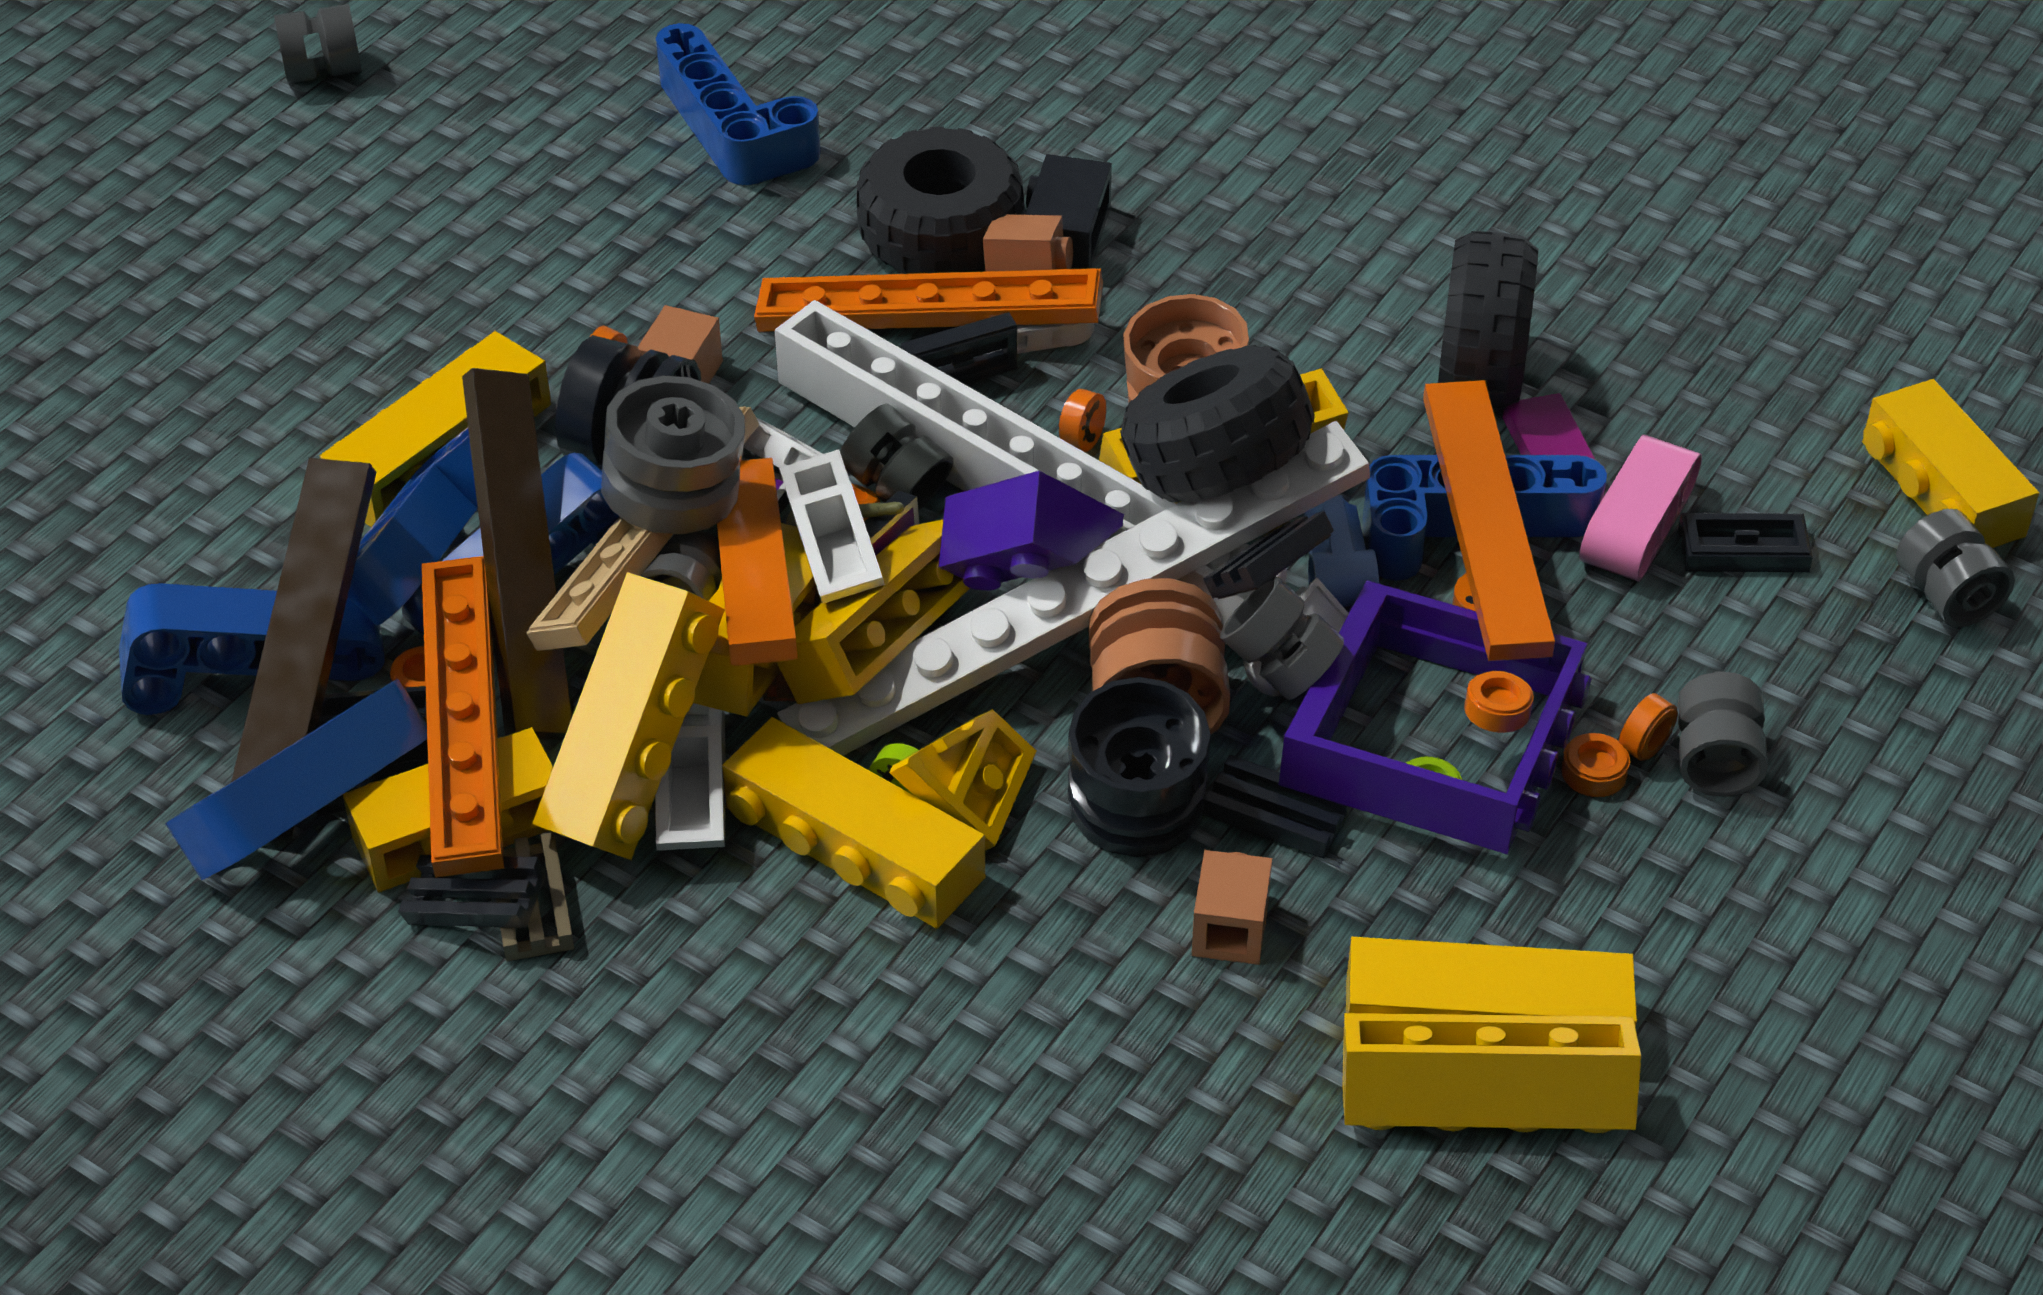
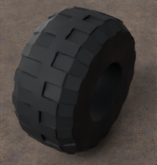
(933, 198)
(1489, 313)
(1217, 424)

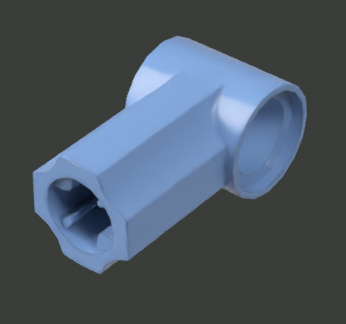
(1342, 558)

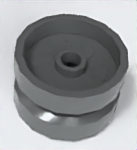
(672, 454)

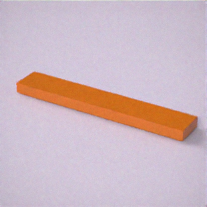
(937, 298)
(1488, 522)
(756, 571)
(461, 719)

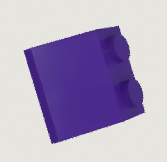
(1021, 530)

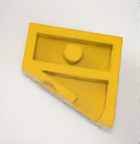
(971, 773)

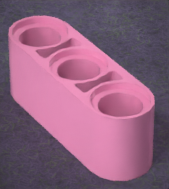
(1640, 507)

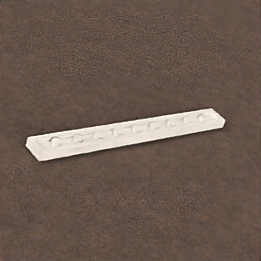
(1062, 602)

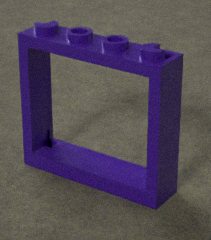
(1411, 793)

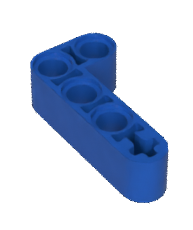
(741, 138)
(1410, 502)
(574, 514)
(414, 530)
(218, 632)
(298, 780)

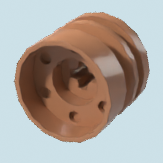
(1178, 332)
(1162, 634)

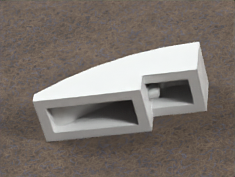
(831, 526)
(693, 790)

